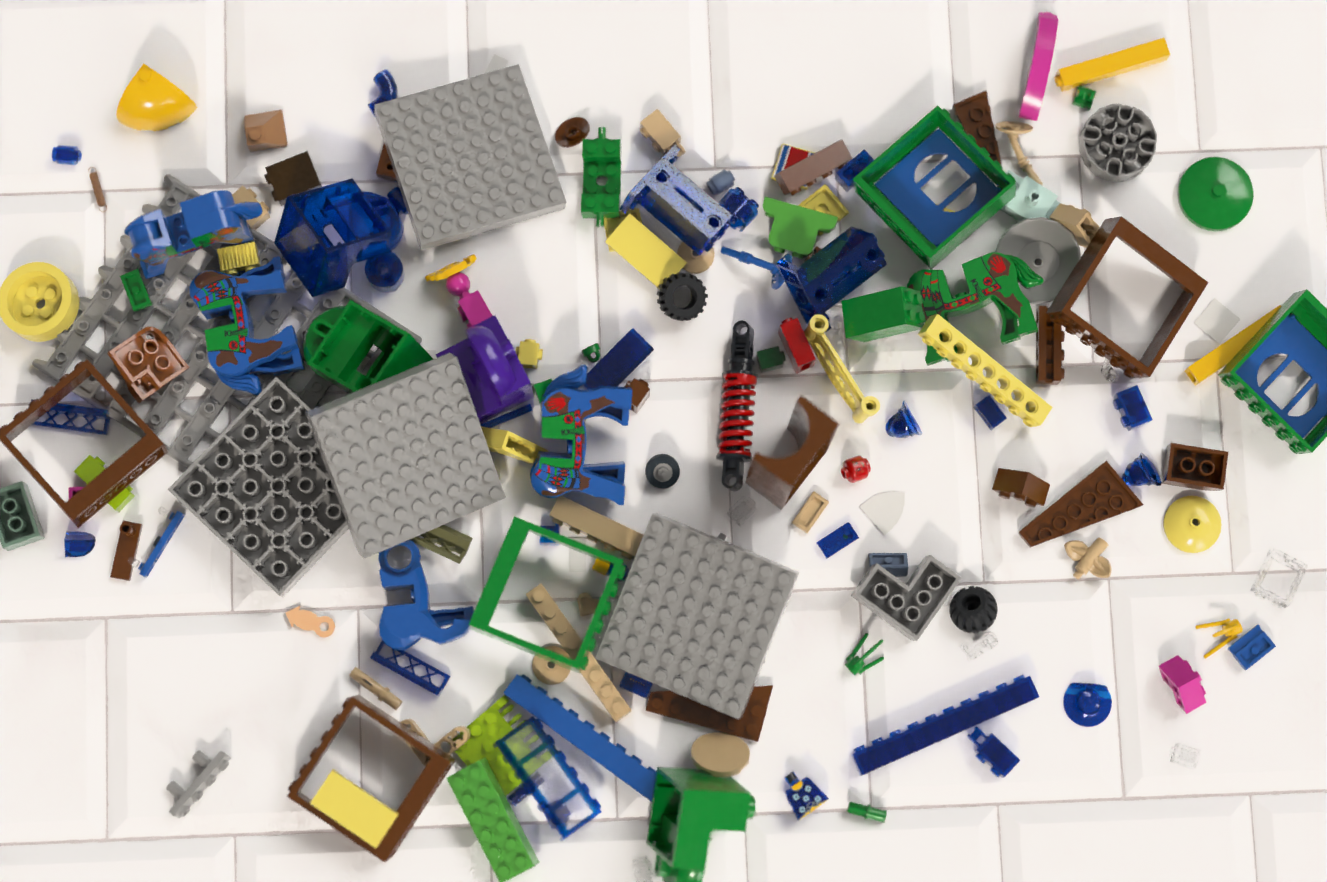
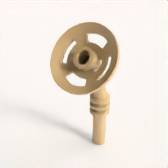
(1013, 130)

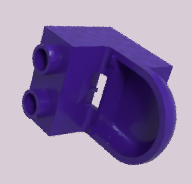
(491, 370)

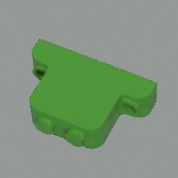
(796, 227)

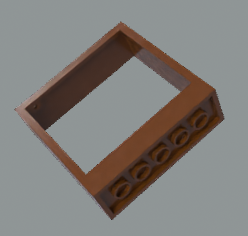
(1189, 281)
(114, 477)
(414, 801)

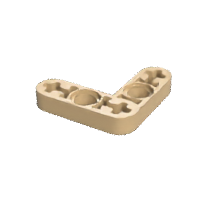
(453, 733)

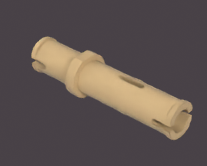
(378, 690)

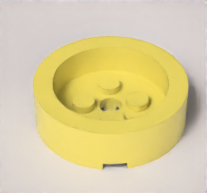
(25, 289)

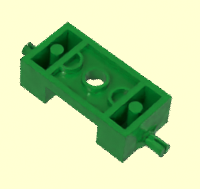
(601, 159)

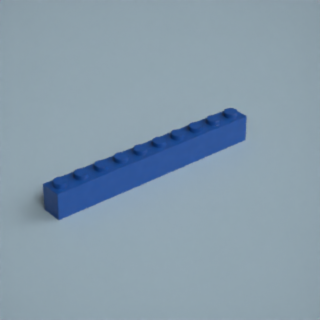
(582, 735)

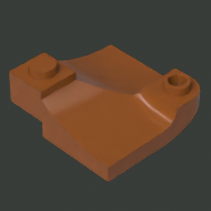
(147, 362)

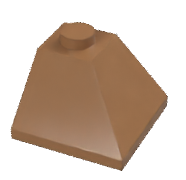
(265, 131)

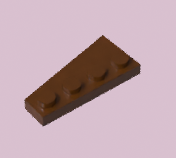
(976, 120)

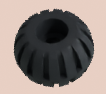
(973, 609)

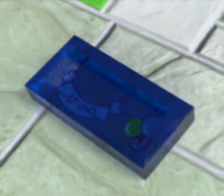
(837, 540)

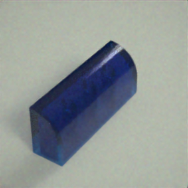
(619, 361)

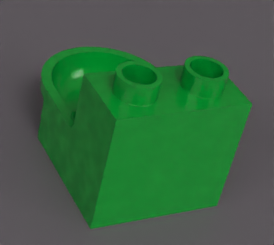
(343, 337)
(686, 812)

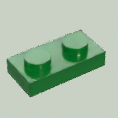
(136, 290)

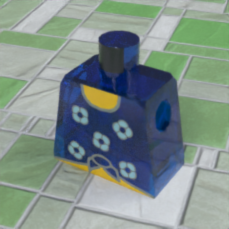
(803, 795)

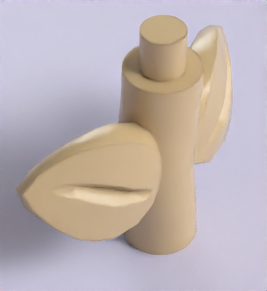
(1089, 558)

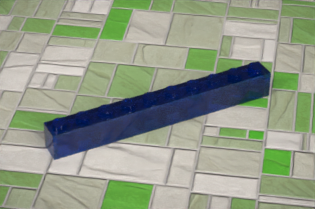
(945, 725)

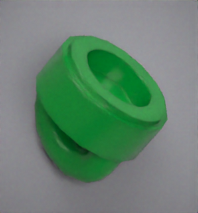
(592, 349)

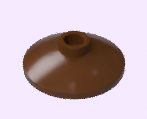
(572, 132)

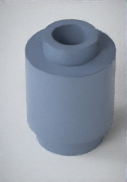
(720, 182)

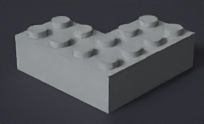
(908, 605)

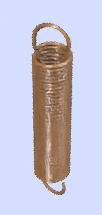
(97, 189)

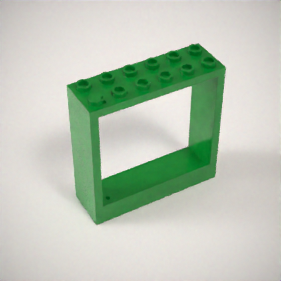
(498, 579)

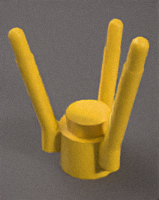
(1231, 628)

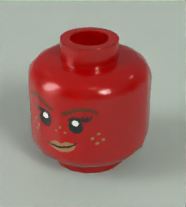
(855, 469)

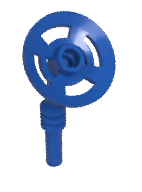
(748, 258)

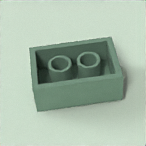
(18, 517)

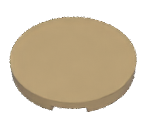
(720, 754)

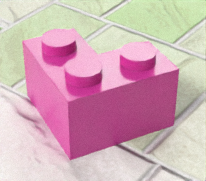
(1184, 683)

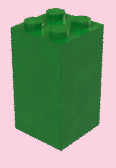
(883, 314)

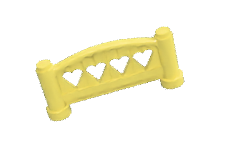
(862, 406)

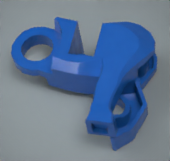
(408, 623)

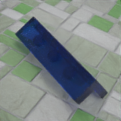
(76, 411)
(411, 676)

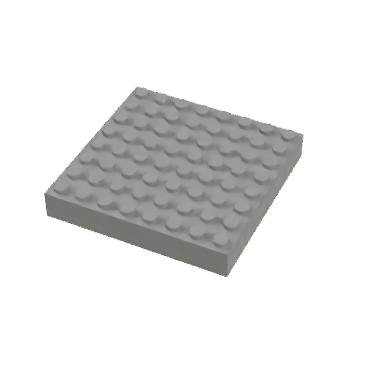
(469, 157)
(406, 455)
(267, 490)
(697, 615)

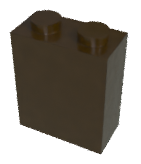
(292, 177)

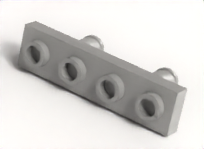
(204, 780)

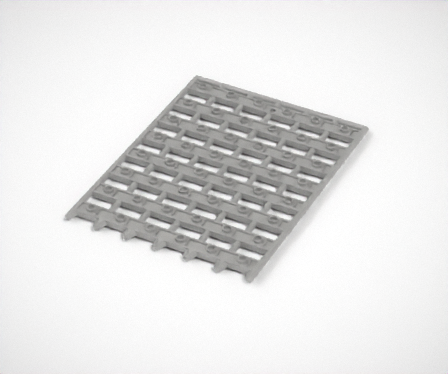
(180, 320)

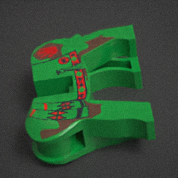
(990, 280)

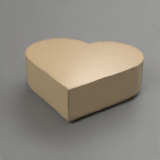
(586, 604)

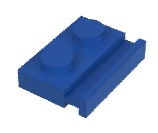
(1251, 647)

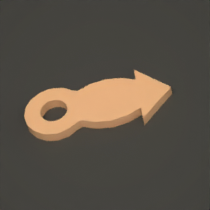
(309, 621)

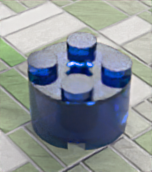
(741, 207)
(390, 280)

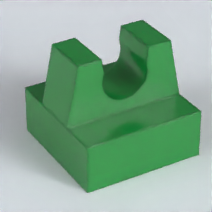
(1084, 97)

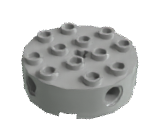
(1122, 125)

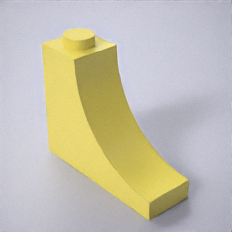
(511, 445)

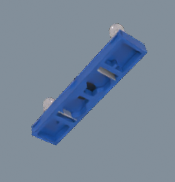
(160, 542)

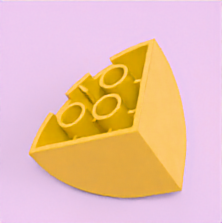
(153, 102)

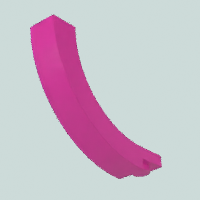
(1040, 66)

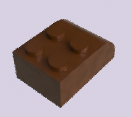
(1195, 467)

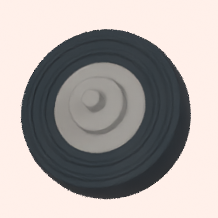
(662, 471)

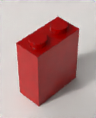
(796, 345)

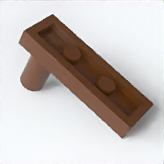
(126, 547)

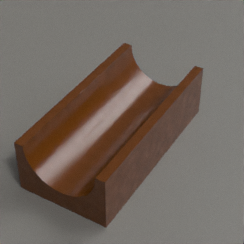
(781, 477)

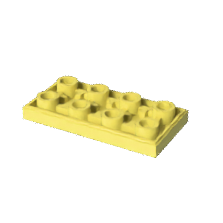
(645, 251)
(354, 808)

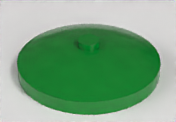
(1215, 194)

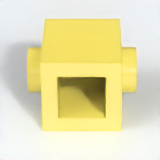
(529, 353)

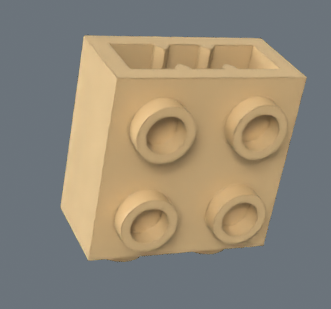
(1077, 222)

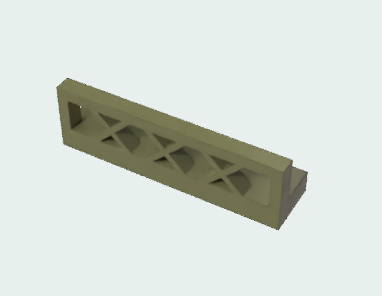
(450, 541)

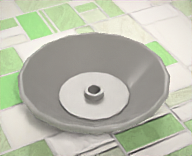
(1046, 241)

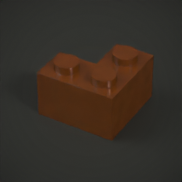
(1021, 486)

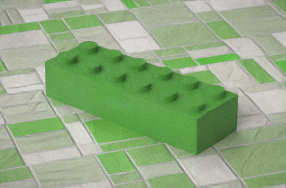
(493, 820)

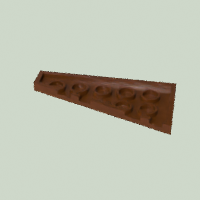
(1089, 502)
(687, 710)

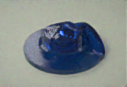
(1087, 703)

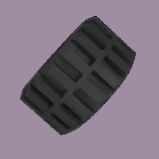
(697, 296)

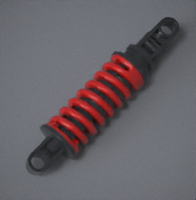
(736, 407)

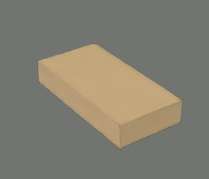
(810, 512)

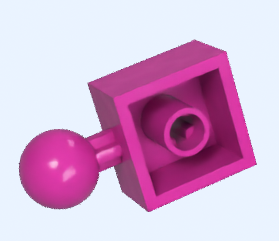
(471, 306)

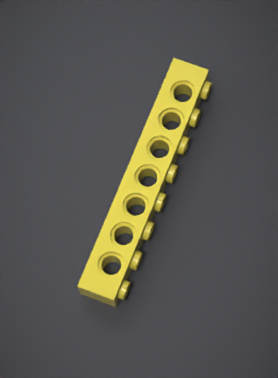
(994, 371)

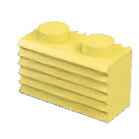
(238, 258)

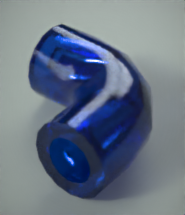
(387, 88)

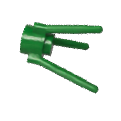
(855, 664)

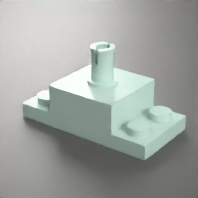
(1031, 200)

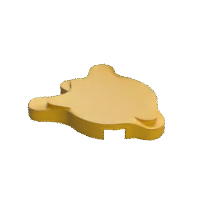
(451, 269)

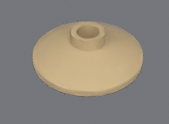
(698, 263)
(550, 675)

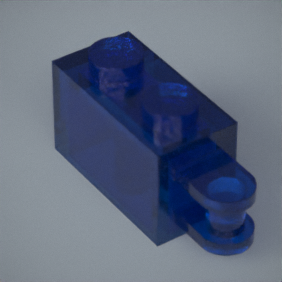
(993, 753)

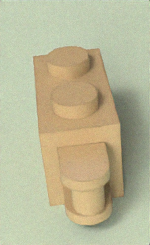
(660, 133)

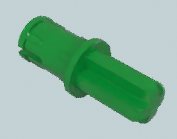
(866, 811)

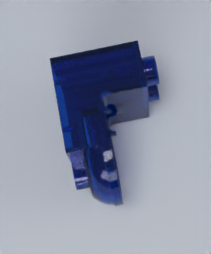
(361, 218)

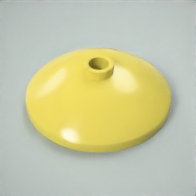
(1182, 532)

